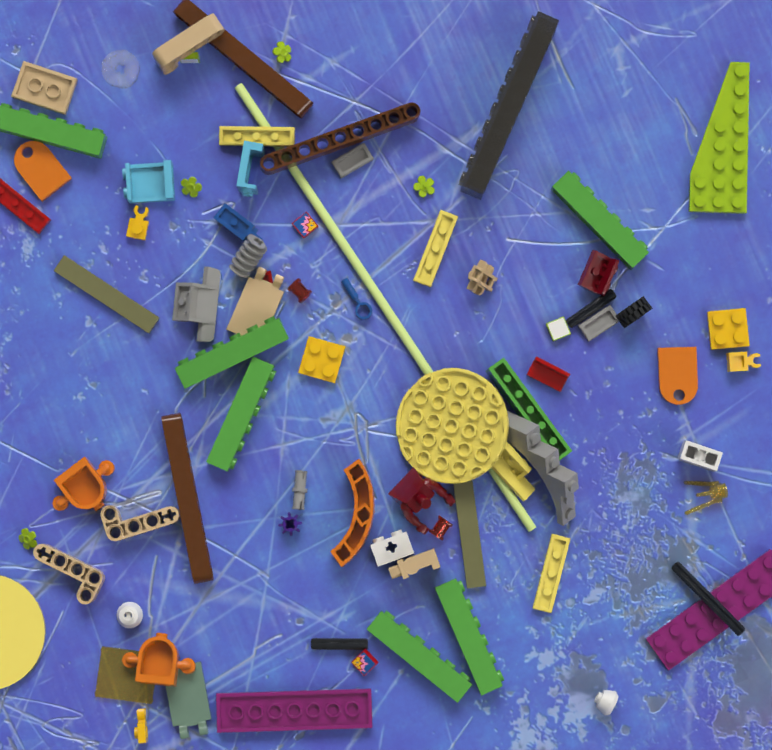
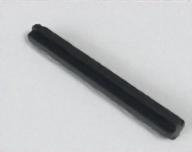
(708, 598)

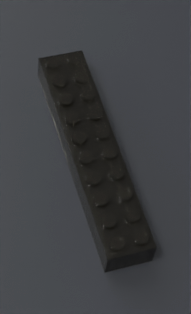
(511, 99)

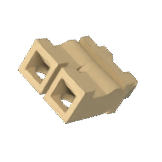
(414, 563)

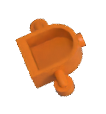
(83, 485)
(158, 662)

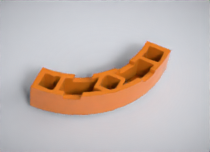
(362, 517)

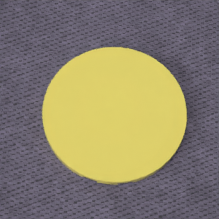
(452, 425)
(20, 631)

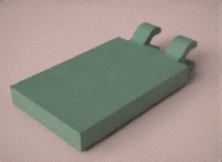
(189, 702)

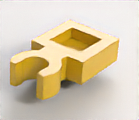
(138, 226)
(739, 361)
(141, 730)

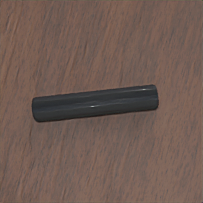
(591, 308)
(339, 643)

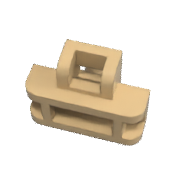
(479, 276)

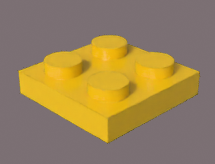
(728, 329)
(321, 359)

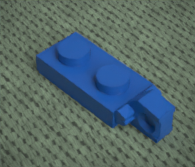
(235, 222)

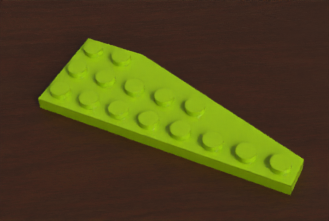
(721, 162)

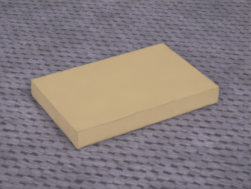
(44, 88)

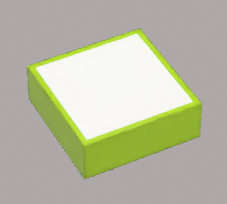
(192, 58)
(558, 328)

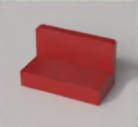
(548, 374)

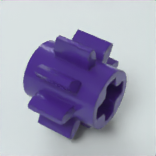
(285, 524)

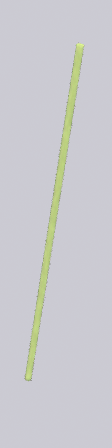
(371, 286)

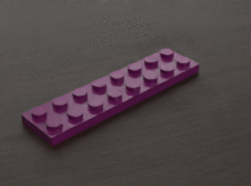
(700, 624)
(294, 710)

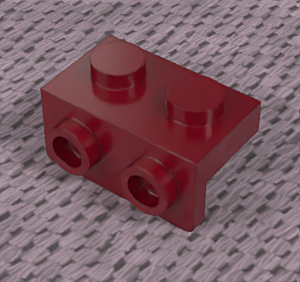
(598, 273)

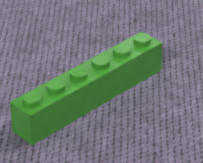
(52, 132)
(600, 220)
(232, 352)
(525, 405)
(241, 413)
(468, 636)
(419, 656)

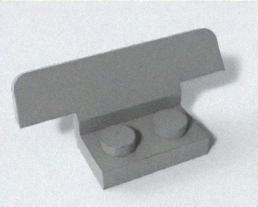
(199, 303)

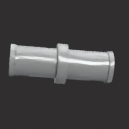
(299, 490)

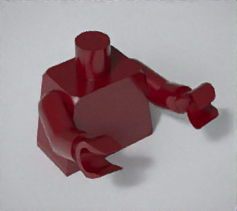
(415, 493)

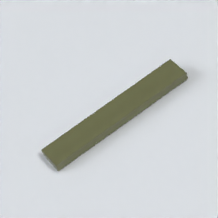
(106, 294)
(469, 534)

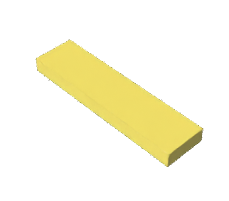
(266, 135)
(435, 248)
(551, 573)

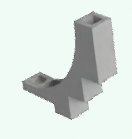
(545, 459)

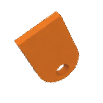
(41, 170)
(677, 372)

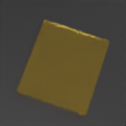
(118, 681)

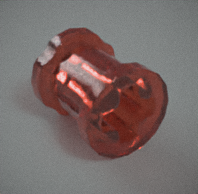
(299, 290)
(440, 528)

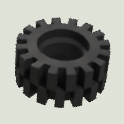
(633, 312)

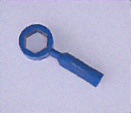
(354, 296)

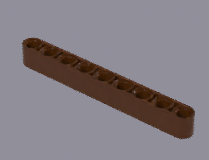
(249, 63)
(333, 145)
(187, 498)

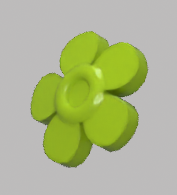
(282, 51)
(190, 186)
(424, 186)
(28, 538)

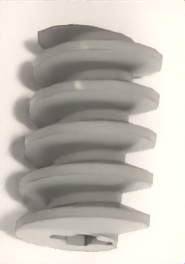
(248, 256)

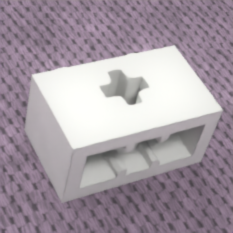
(700, 456)
(402, 550)

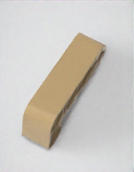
(187, 42)
(142, 520)
(67, 568)

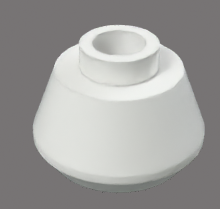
(129, 608)
(606, 701)

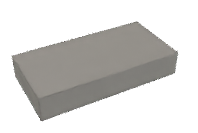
(352, 160)
(598, 323)

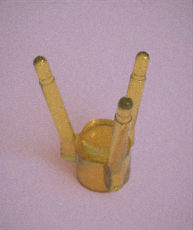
(717, 491)

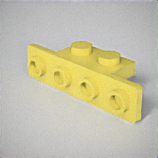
(512, 469)

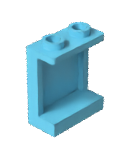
(249, 150)
(149, 182)

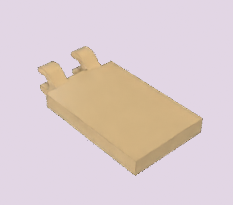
(256, 303)

